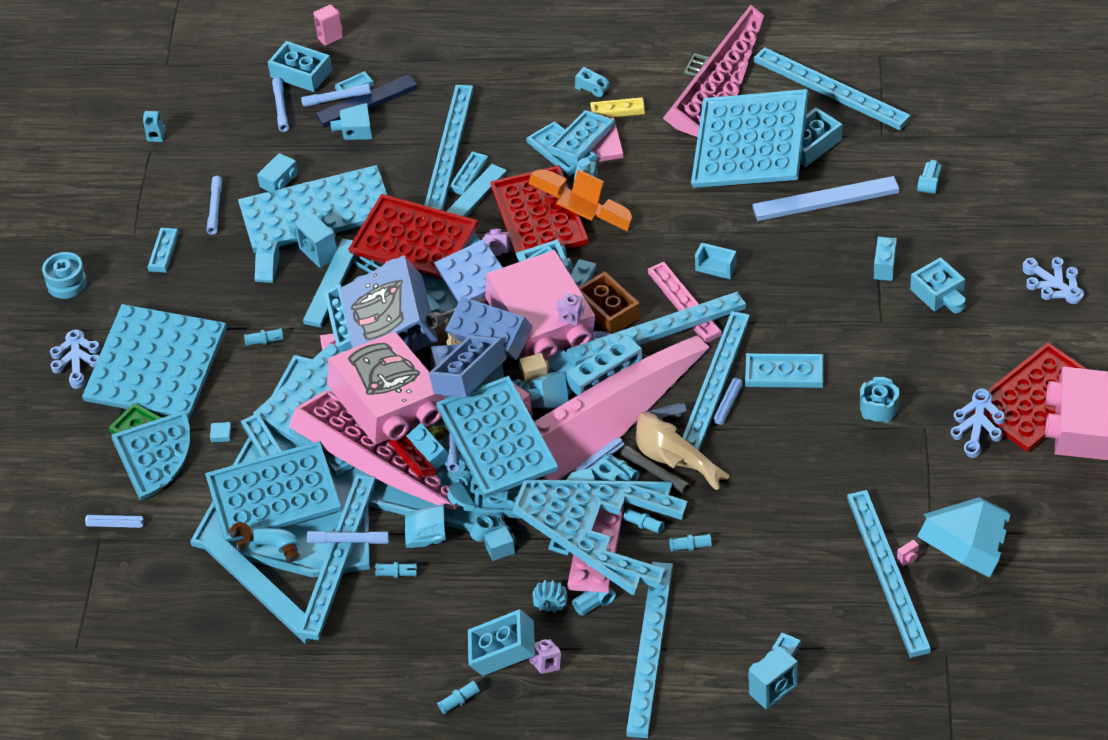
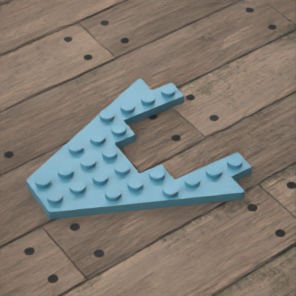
(568, 512)

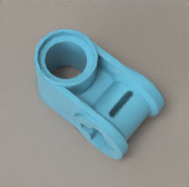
(486, 524)

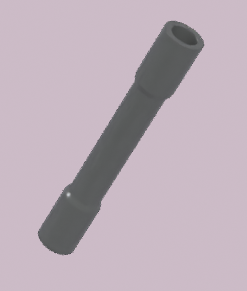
(637, 458)

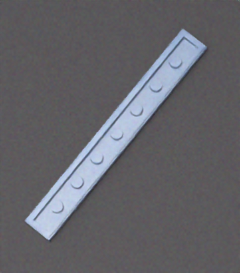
(825, 198)

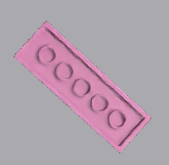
(585, 577)

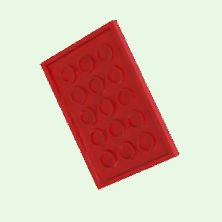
(534, 215)
(411, 230)
(1023, 396)

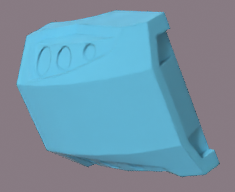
(425, 526)

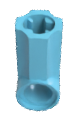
(930, 179)
(590, 600)

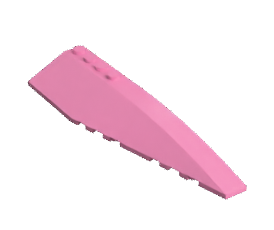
(612, 406)

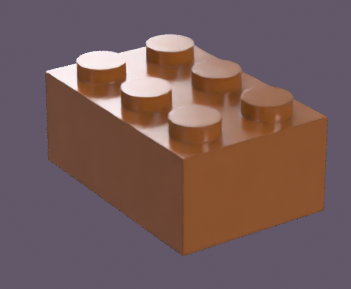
(610, 303)

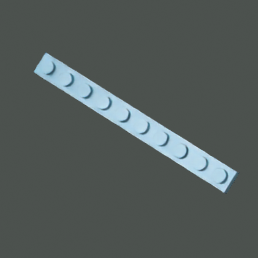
(832, 88)
(449, 147)
(662, 326)
(716, 379)
(336, 559)
(888, 574)
(649, 655)

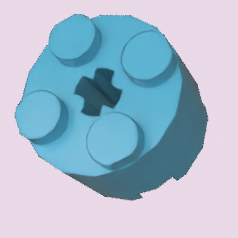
(879, 399)

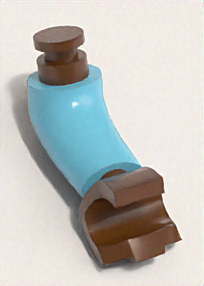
(279, 538)

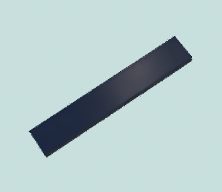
(378, 96)

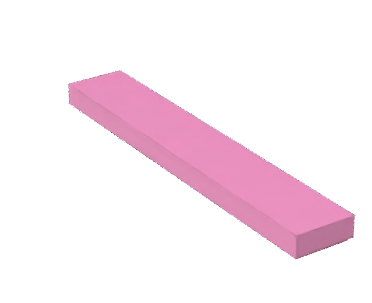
(681, 298)

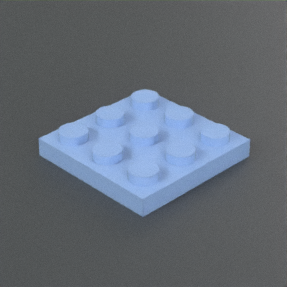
(467, 270)

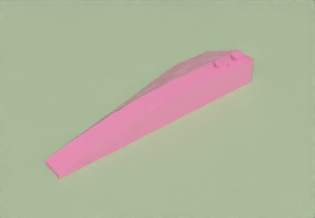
(330, 423)

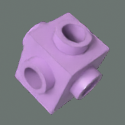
(498, 241)
(570, 308)
(546, 657)

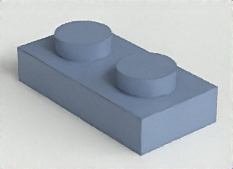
(672, 411)

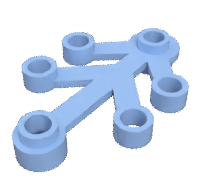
(1071, 293)
(74, 340)
(977, 421)

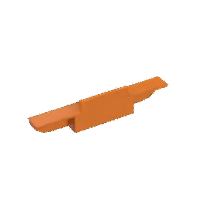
(583, 197)

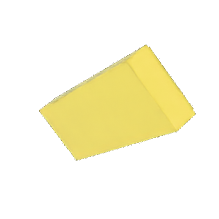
(619, 107)

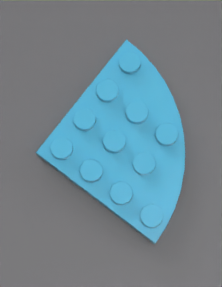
(154, 452)

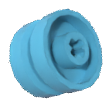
(64, 275)

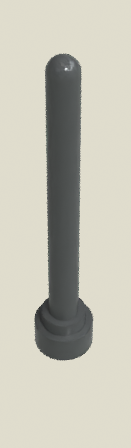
(436, 319)

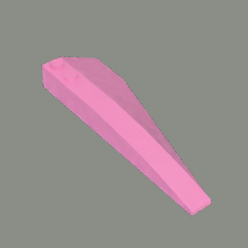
(719, 75)

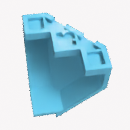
(968, 533)

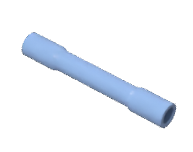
(335, 95)
(282, 118)
(216, 188)
(453, 457)
(348, 537)

